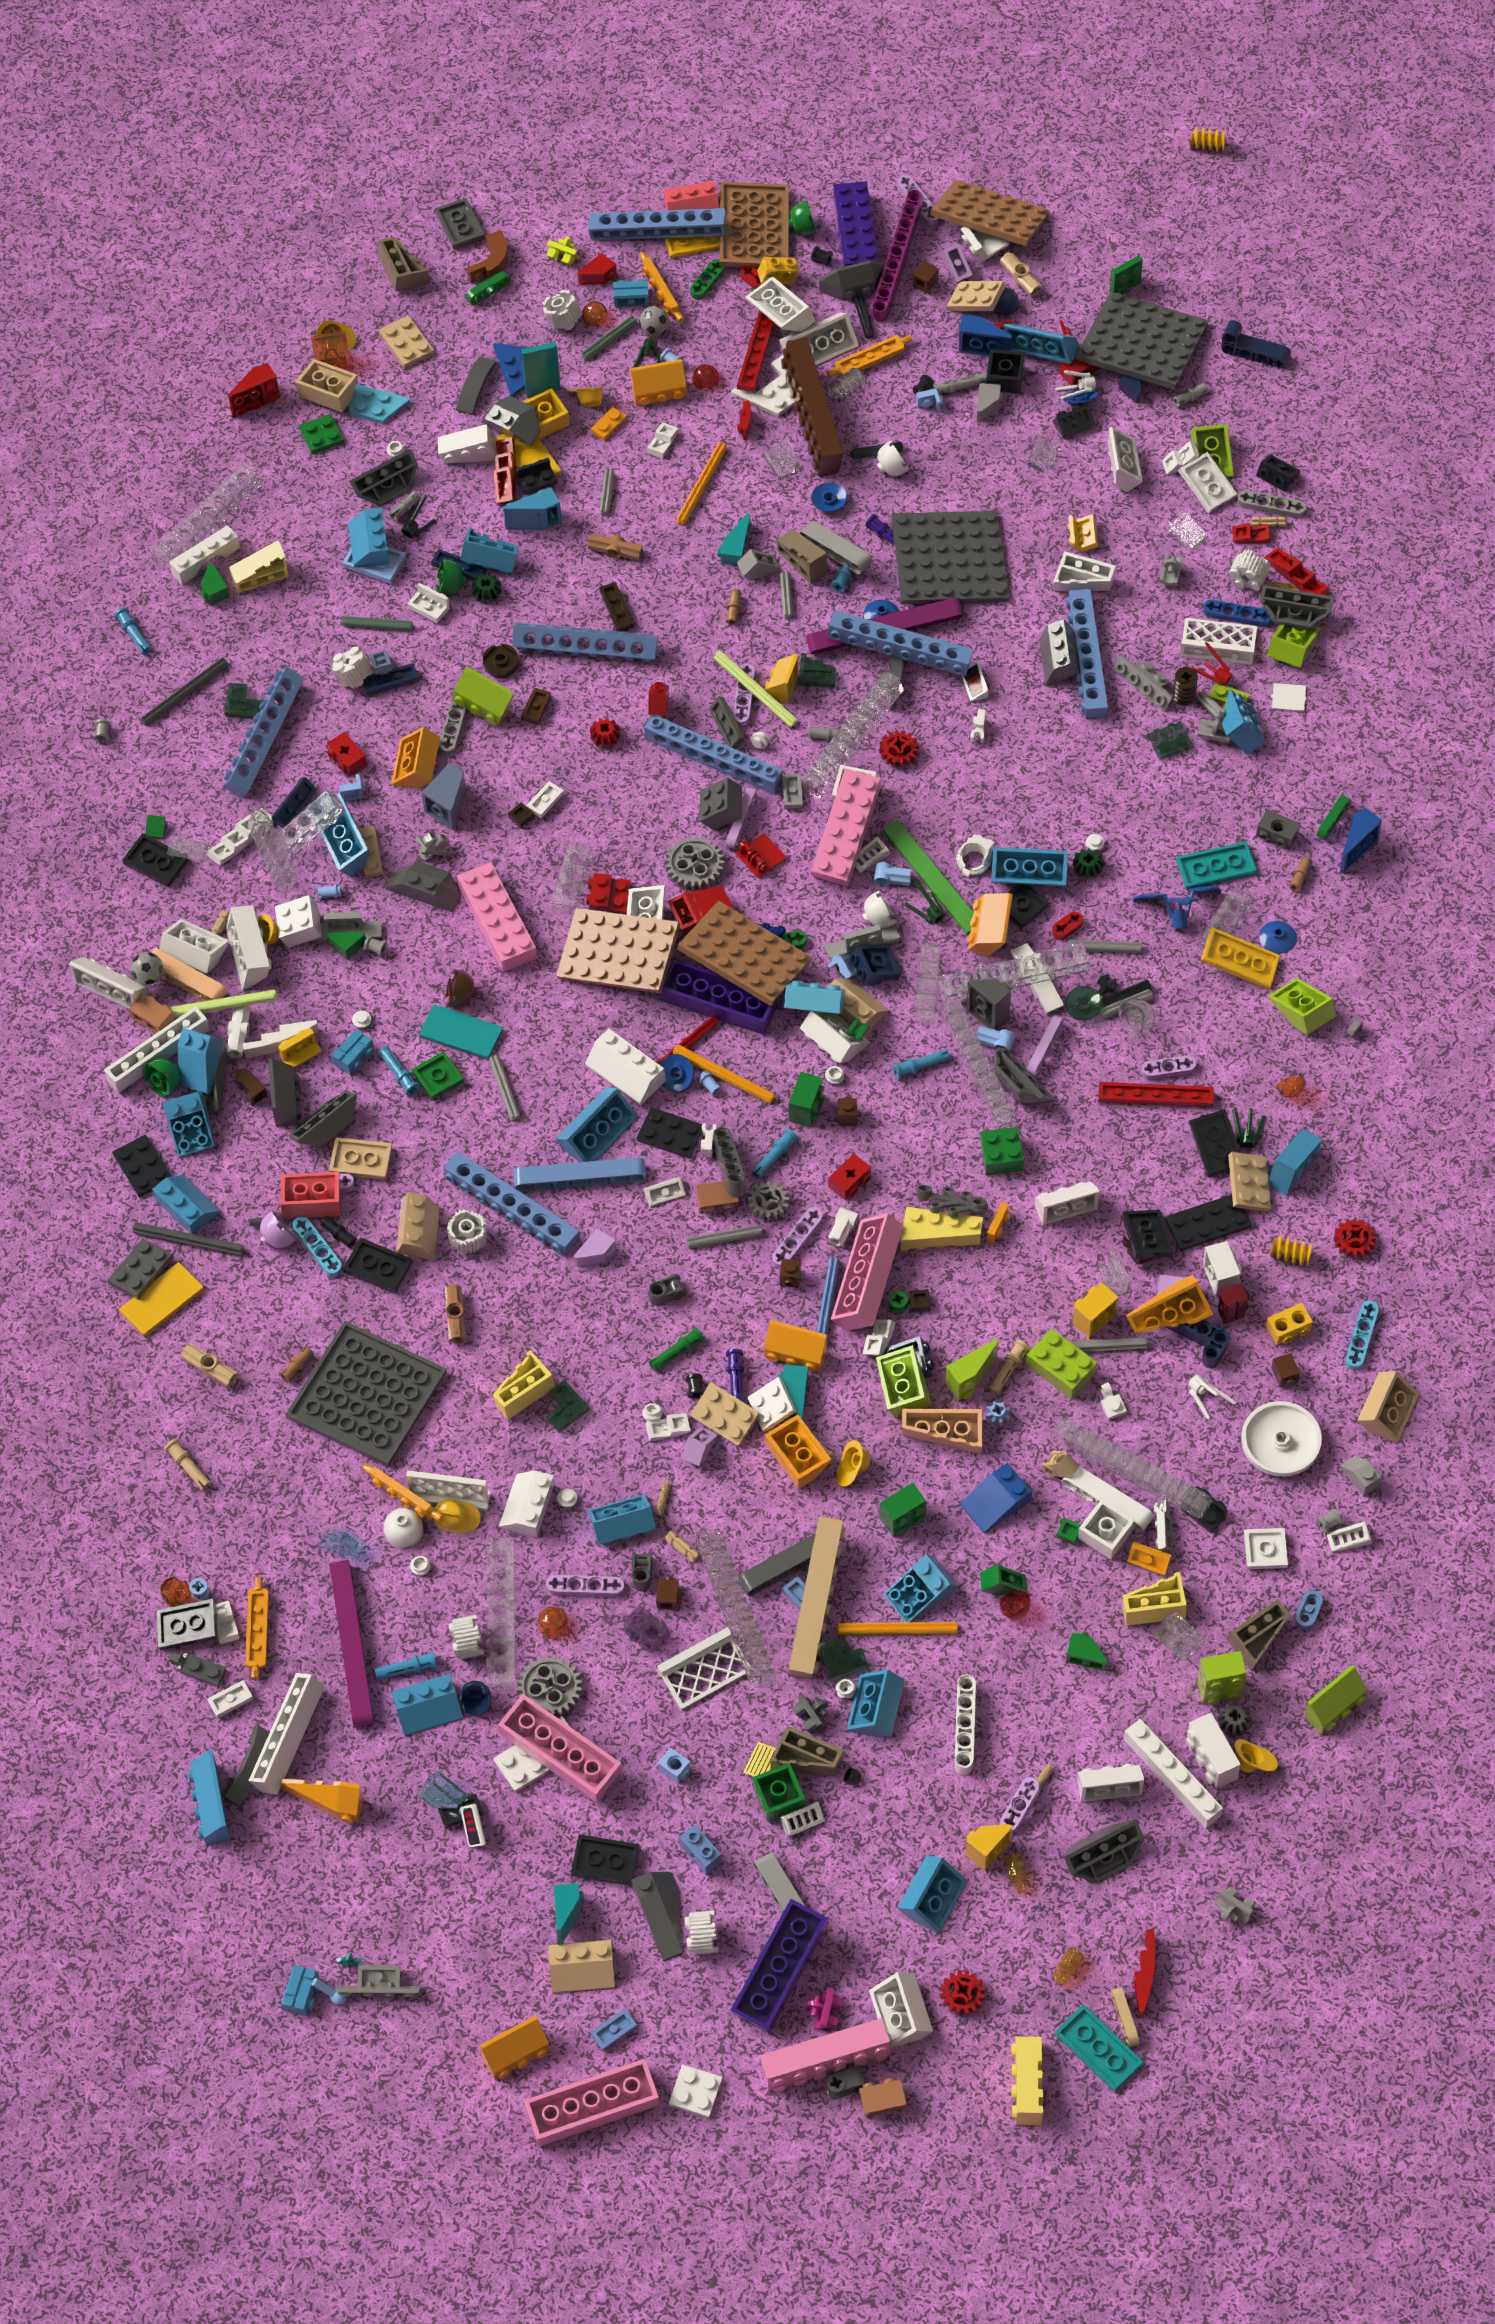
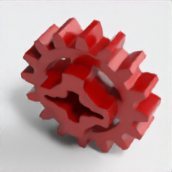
(890, 751)
(1357, 1244)
(970, 1986)

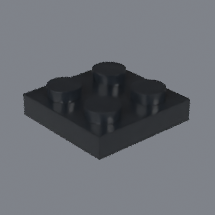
(1025, 904)

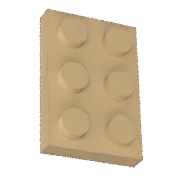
(976, 295)
(406, 341)
(361, 1158)
(1249, 1181)
(725, 1414)

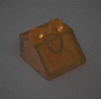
(332, 349)

